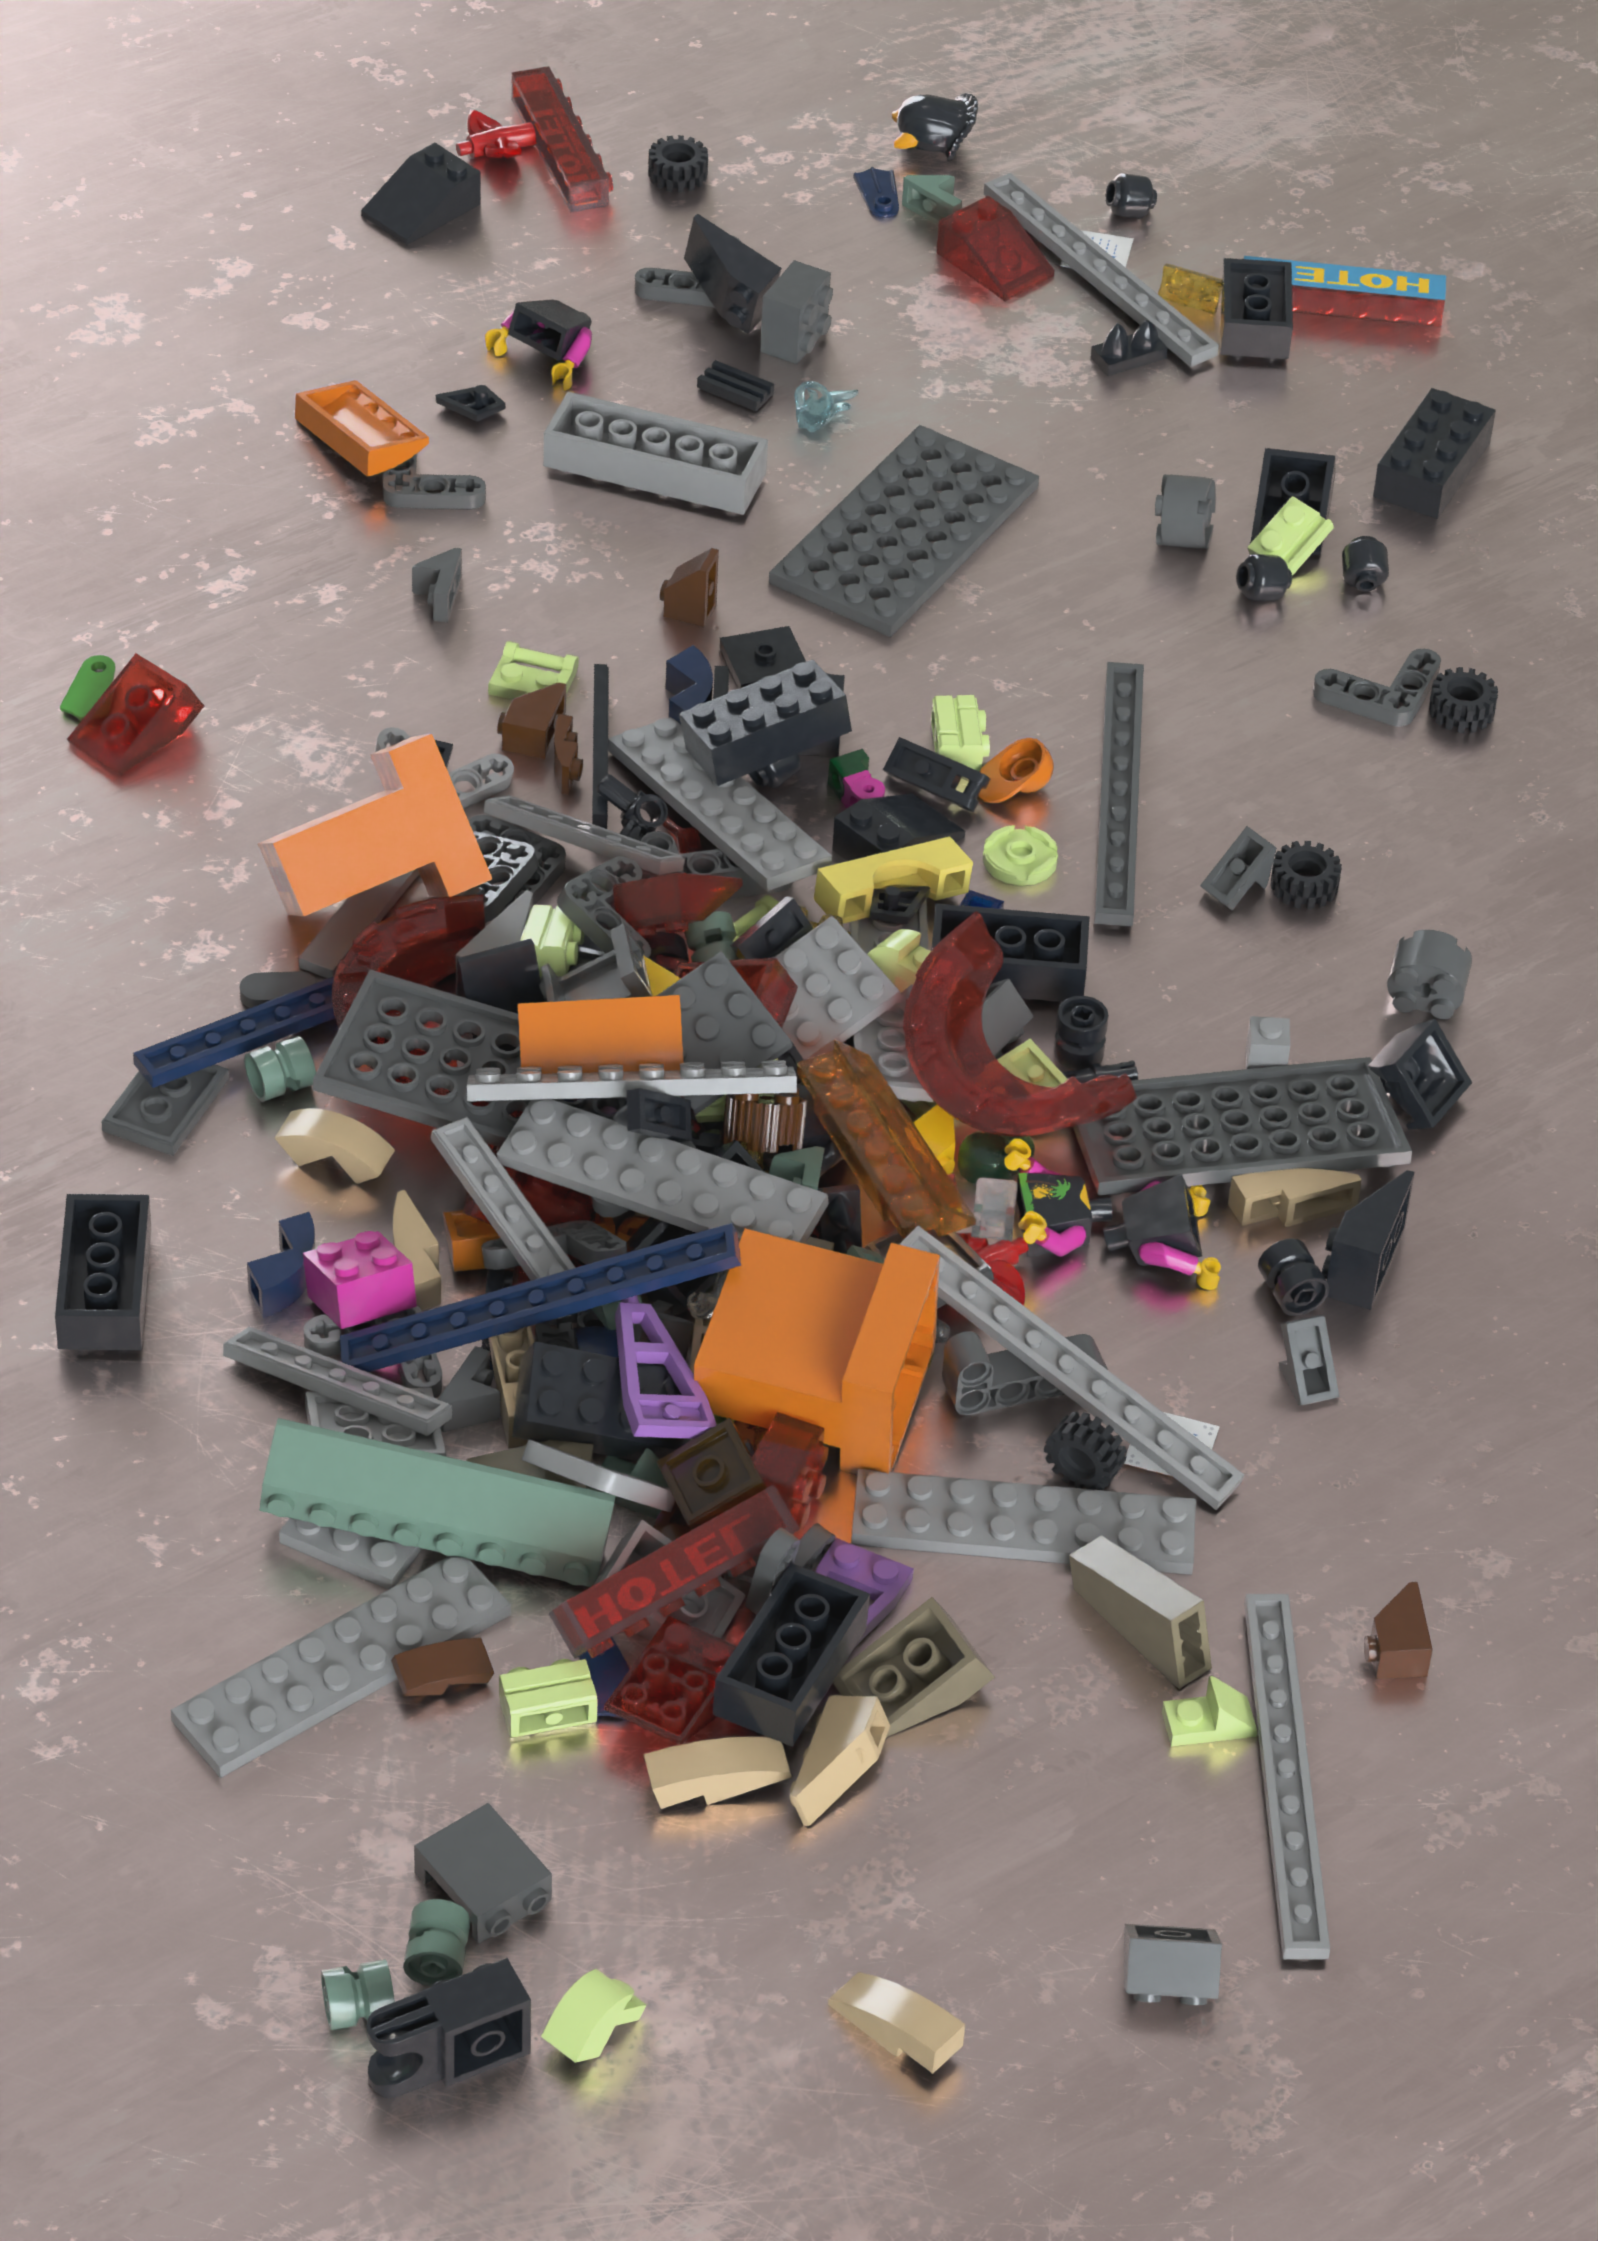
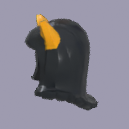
(935, 122)

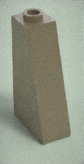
(1145, 1608)

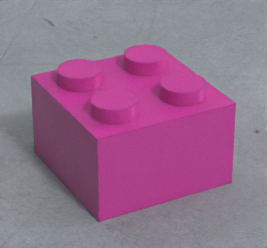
(359, 1279)

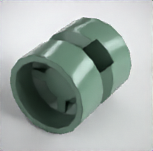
(711, 937)
(277, 1069)
(436, 1941)
(355, 1994)

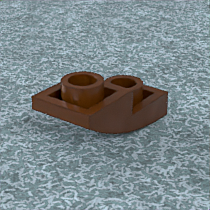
(566, 761)
(436, 1665)

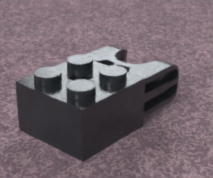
(450, 2031)

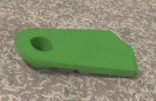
(88, 685)

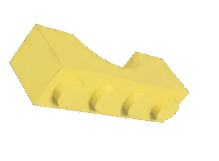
(849, 886)

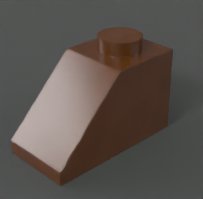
(692, 589)
(531, 721)
(1400, 1637)

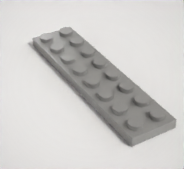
(728, 815)
(885, 1035)
(611, 1081)
(656, 1174)
(1019, 1519)
(336, 1664)

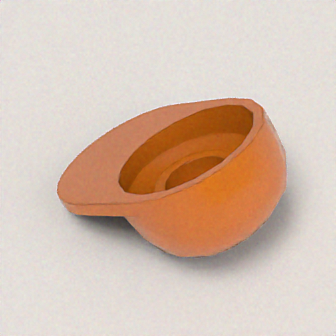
(1018, 768)

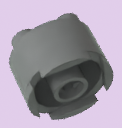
(1185, 511)
(1429, 973)

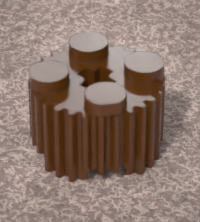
(765, 1120)

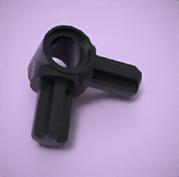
(630, 805)

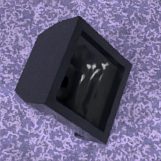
(1421, 1073)

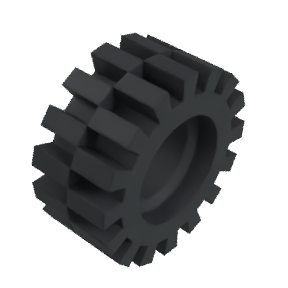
(678, 163)
(1459, 713)
(1301, 888)
(1085, 1451)

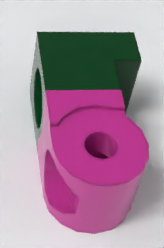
(851, 779)

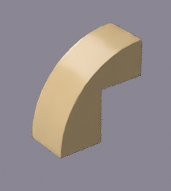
(322, 1133)

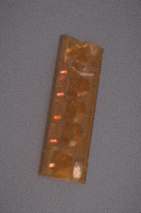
(882, 1143)

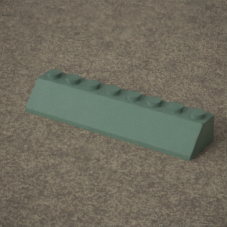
(436, 1503)

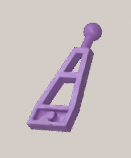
(656, 1414)
(868, 1572)

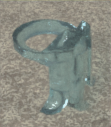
(816, 412)

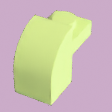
(900, 957)
(589, 2014)

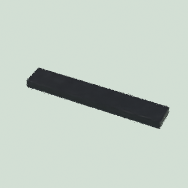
(600, 742)

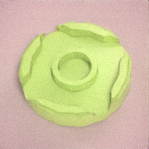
(1020, 855)

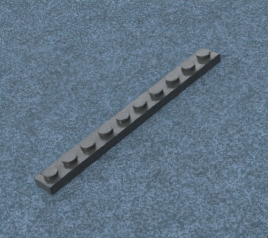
(1119, 795)

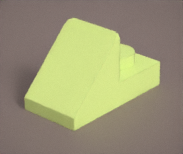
(1211, 1718)

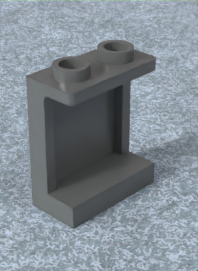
(610, 976)
(485, 1871)

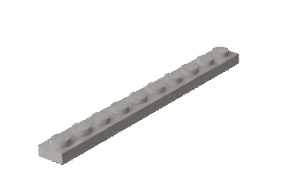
(1102, 270)
(1079, 1376)
(1286, 1778)

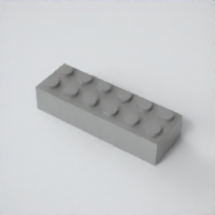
(655, 452)

